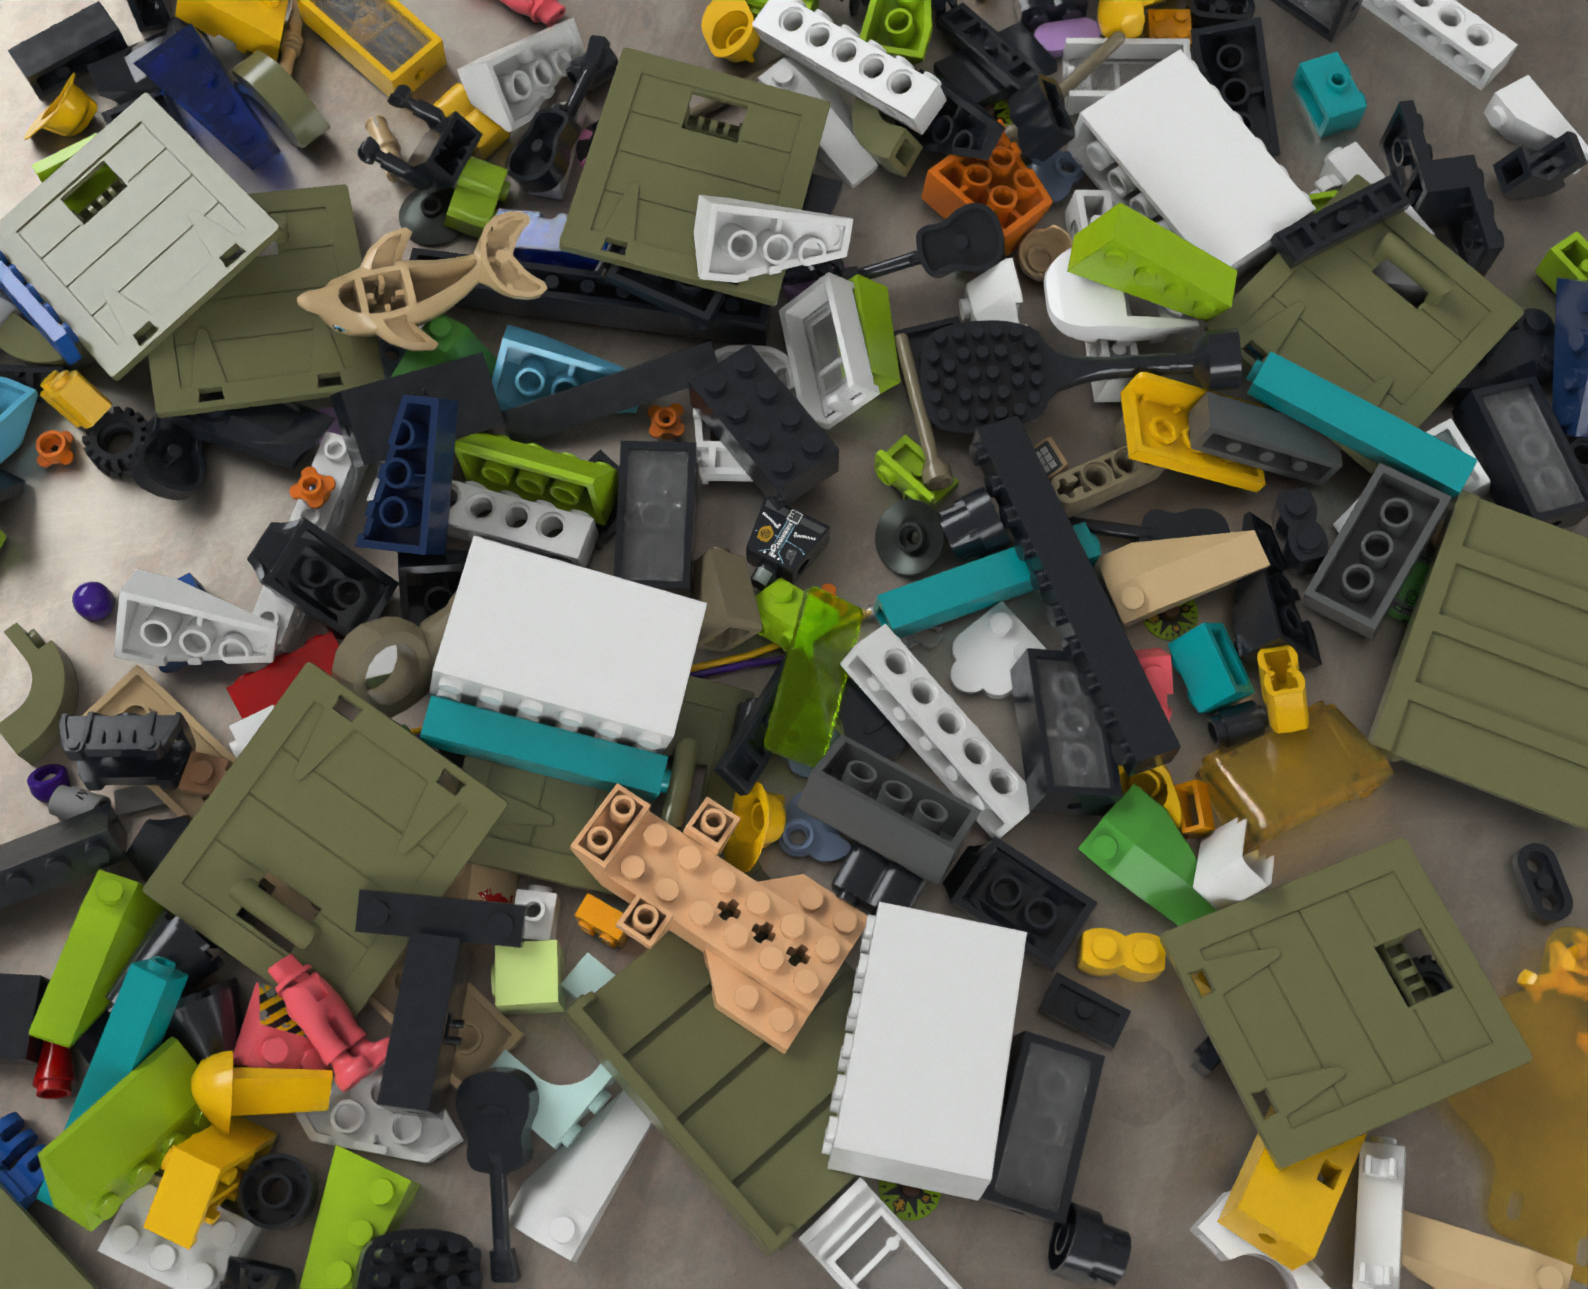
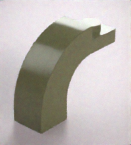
(281, 98)
(886, 142)
(26, 343)
(54, 691)

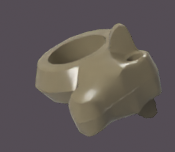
(414, 664)

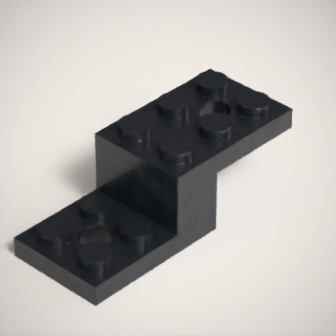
(1442, 190)

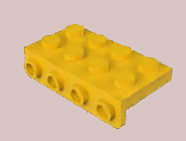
(1159, 433)

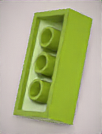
(539, 474)
(123, 1137)

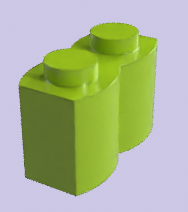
(476, 197)

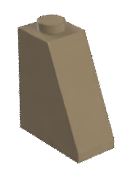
(731, 607)

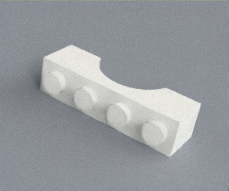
(1227, 1246)

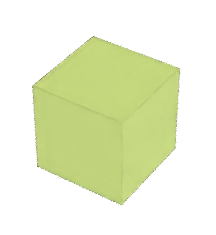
(529, 978)

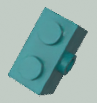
(1329, 94)
(1210, 668)

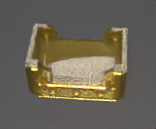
(1293, 775)

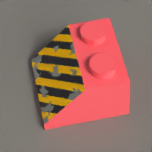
(272, 1037)

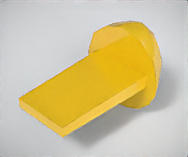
(1123, 16)
(232, 1091)

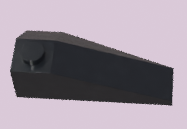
(1236, 64)
(960, 126)
(428, 582)
(1267, 609)

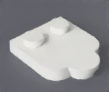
(989, 651)

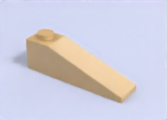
(1168, 572)
(1468, 1260)

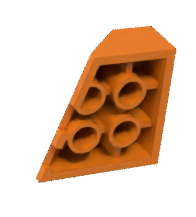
(998, 183)

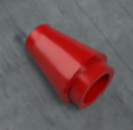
(54, 1072)

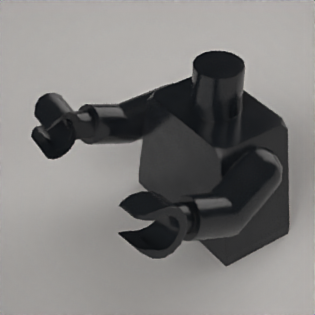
(439, 154)

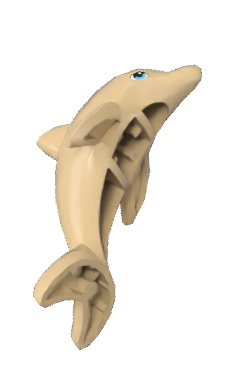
(397, 295)

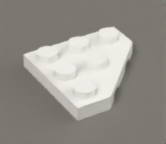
(364, 1126)

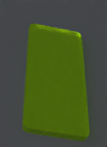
(813, 678)

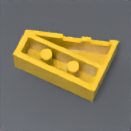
(247, 23)
(202, 1176)

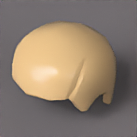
(1040, 250)

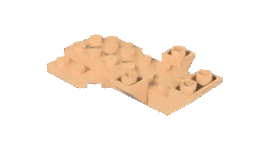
(682, 884)

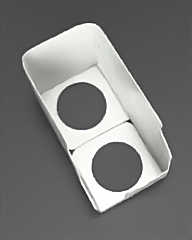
(1224, 873)

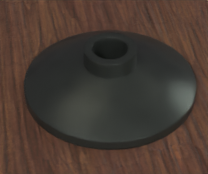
(428, 225)
(895, 534)

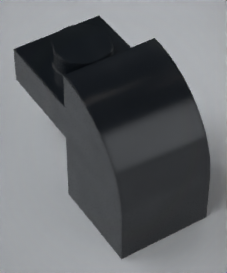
(1539, 173)

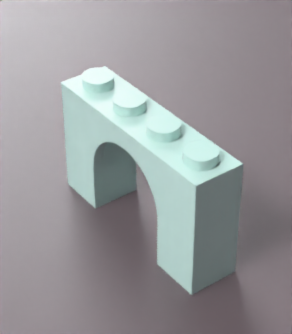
(566, 1106)

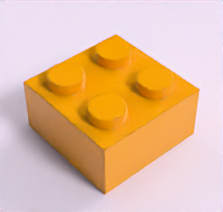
(1168, 24)
(600, 919)

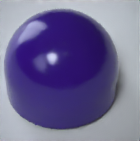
(92, 600)
(44, 789)

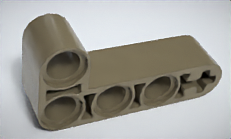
(1105, 474)

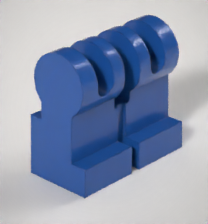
(26, 1176)

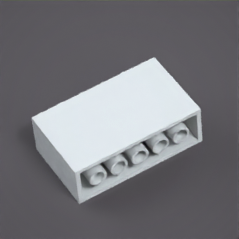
(1188, 164)
(567, 647)
(926, 1051)

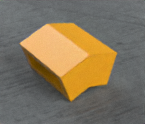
(1204, 811)

